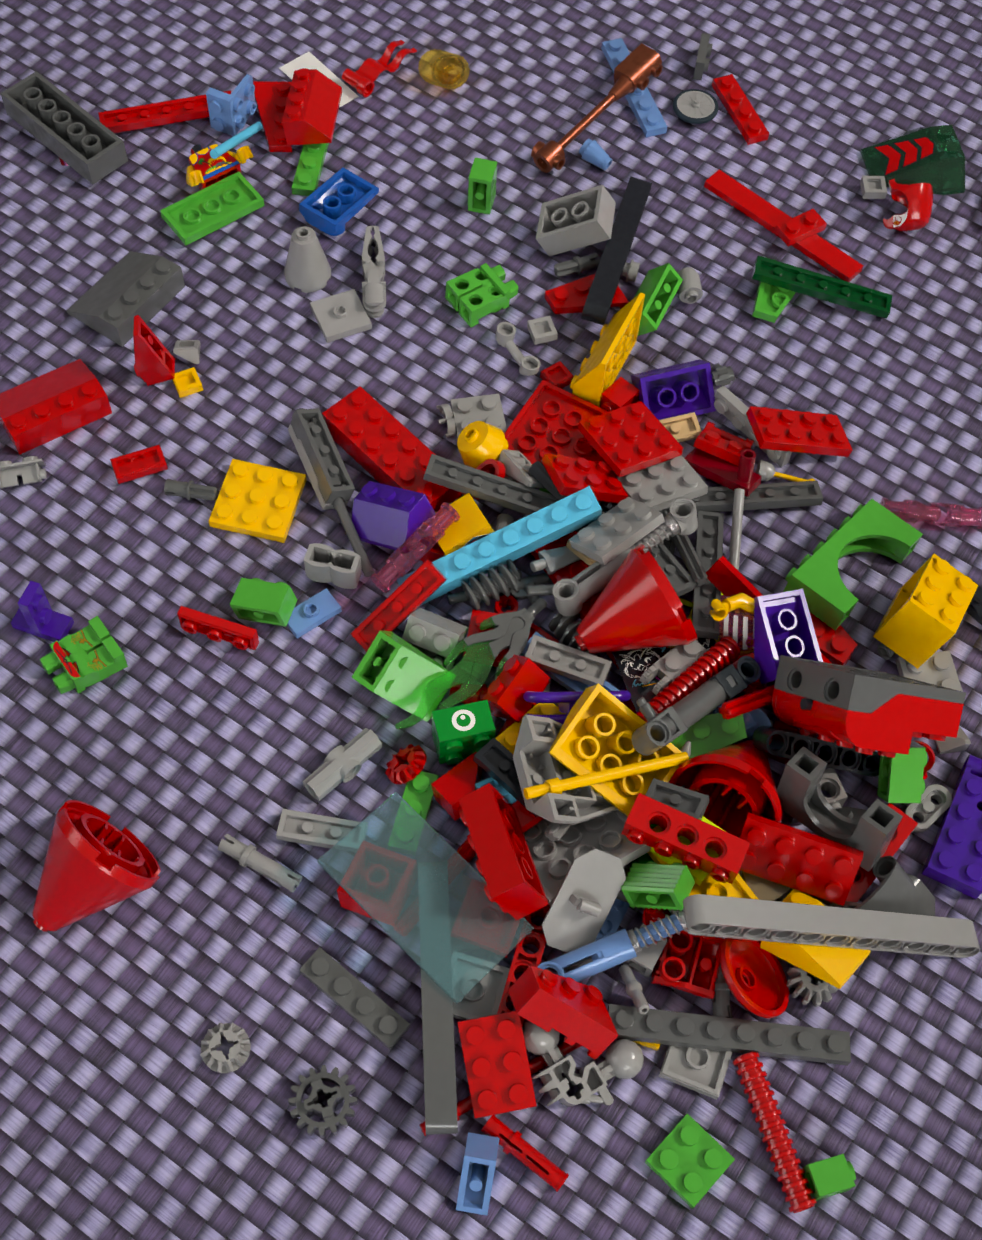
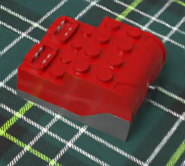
(863, 706)

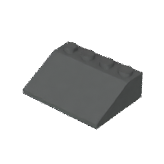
(133, 287)

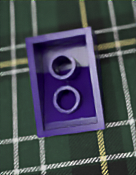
(782, 628)

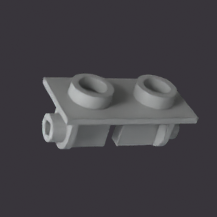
(29, 469)

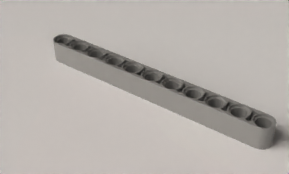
(829, 926)

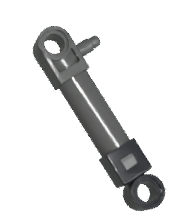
(676, 719)

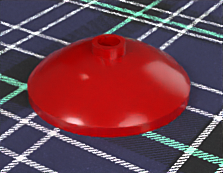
(754, 977)

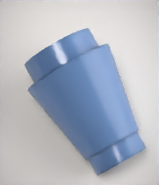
(595, 154)

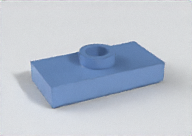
(313, 613)

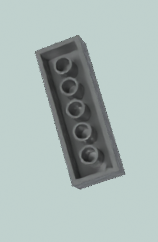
(64, 127)

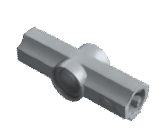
(342, 764)

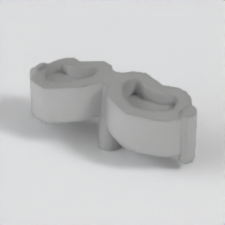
(446, 411)

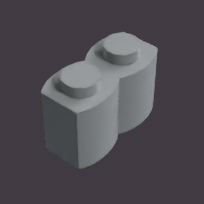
(330, 565)

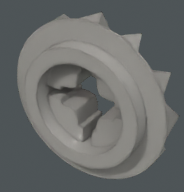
(237, 1054)

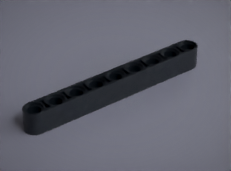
(616, 251)

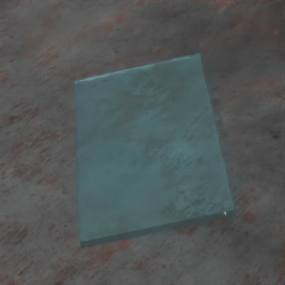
(424, 896)

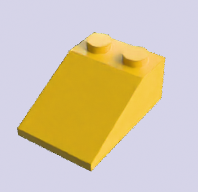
(827, 963)

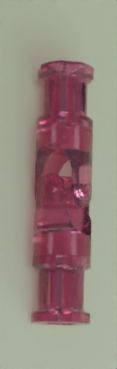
(914, 511)
(412, 550)

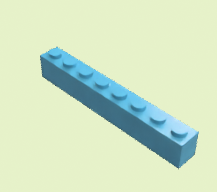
(516, 540)

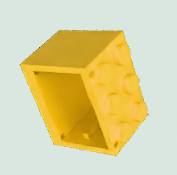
(926, 611)

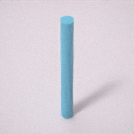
(236, 140)

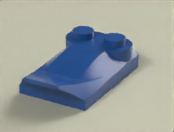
(337, 201)

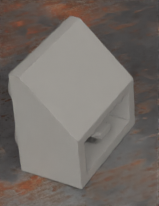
(433, 635)

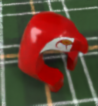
(917, 200)

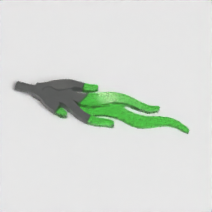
(509, 632)

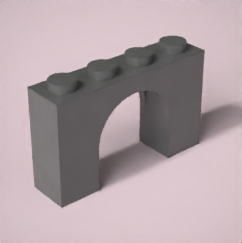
(804, 801)

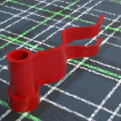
(364, 77)

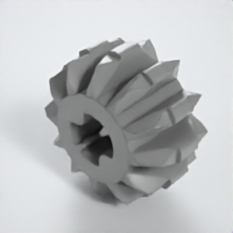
(802, 983)

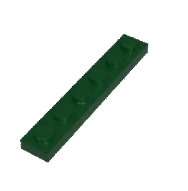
(822, 287)

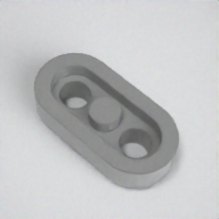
(926, 810)

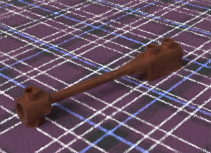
(628, 76)

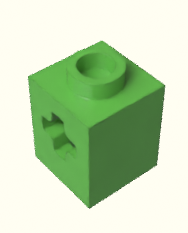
(830, 1177)

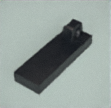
(500, 766)

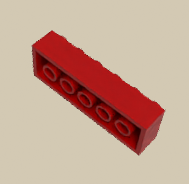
(384, 446)

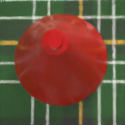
(636, 610)
(736, 783)
(89, 867)

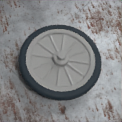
(695, 106)

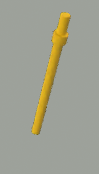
(557, 786)

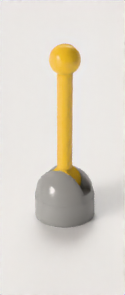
(767, 471)

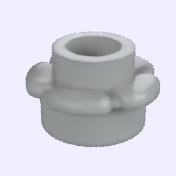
(631, 270)

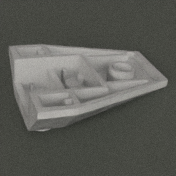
(537, 765)

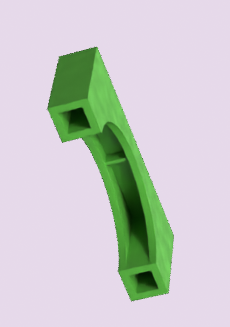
(869, 530)

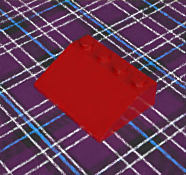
(52, 405)

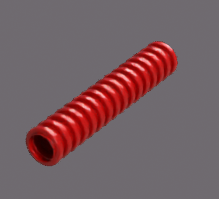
(701, 670)
(774, 1132)

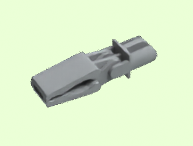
(374, 286)

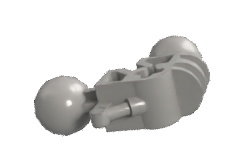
(622, 1060)

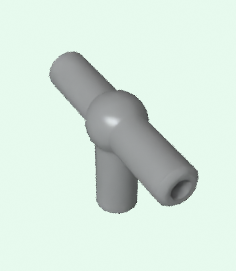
(634, 989)

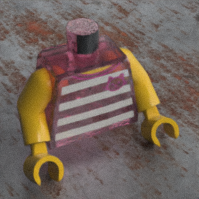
(735, 619)

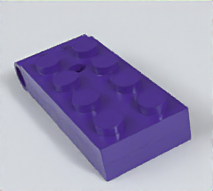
(957, 848)

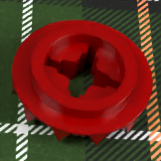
(400, 773)

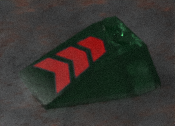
(920, 156)

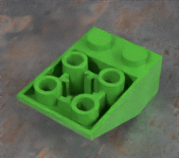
(398, 672)

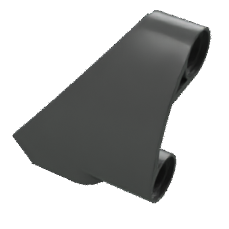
(897, 892)

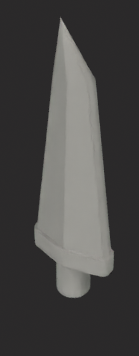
(554, 560)

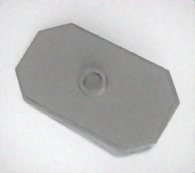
(583, 900)

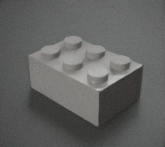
(576, 220)

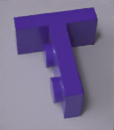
(37, 616)

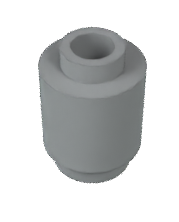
(690, 288)

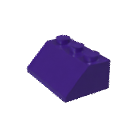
(677, 389)
(388, 514)

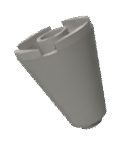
(306, 262)

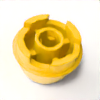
(480, 442)

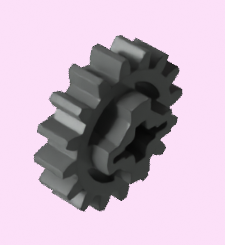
(334, 1095)

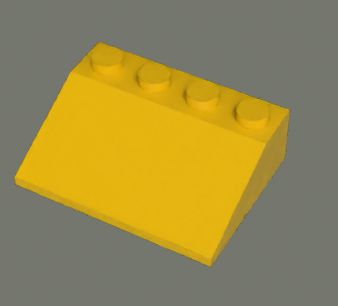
(609, 352)
(599, 738)

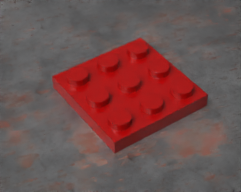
(630, 438)

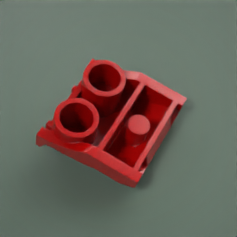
(689, 964)

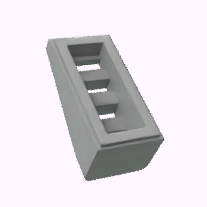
(518, 467)

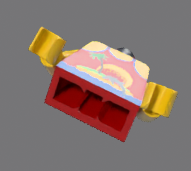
(207, 171)

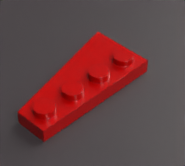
(271, 103)

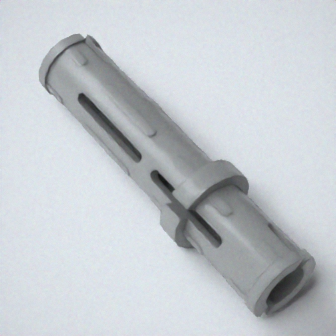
(250, 857)

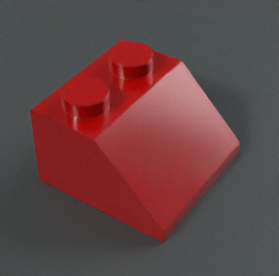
(507, 691)

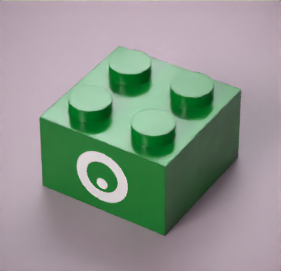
(461, 731)

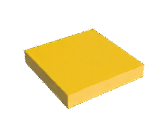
(471, 524)

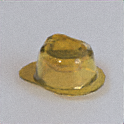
(443, 69)

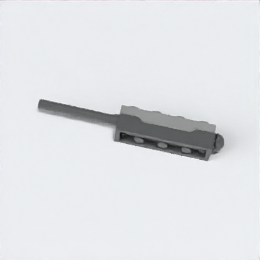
(326, 472)

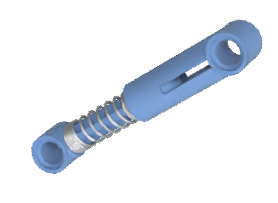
(616, 947)

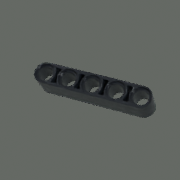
(784, 741)

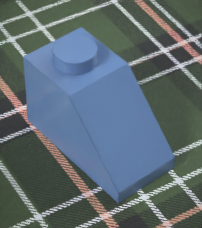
(477, 1173)

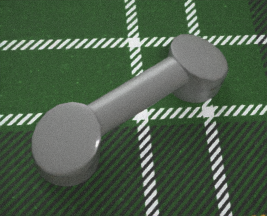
(505, 335)

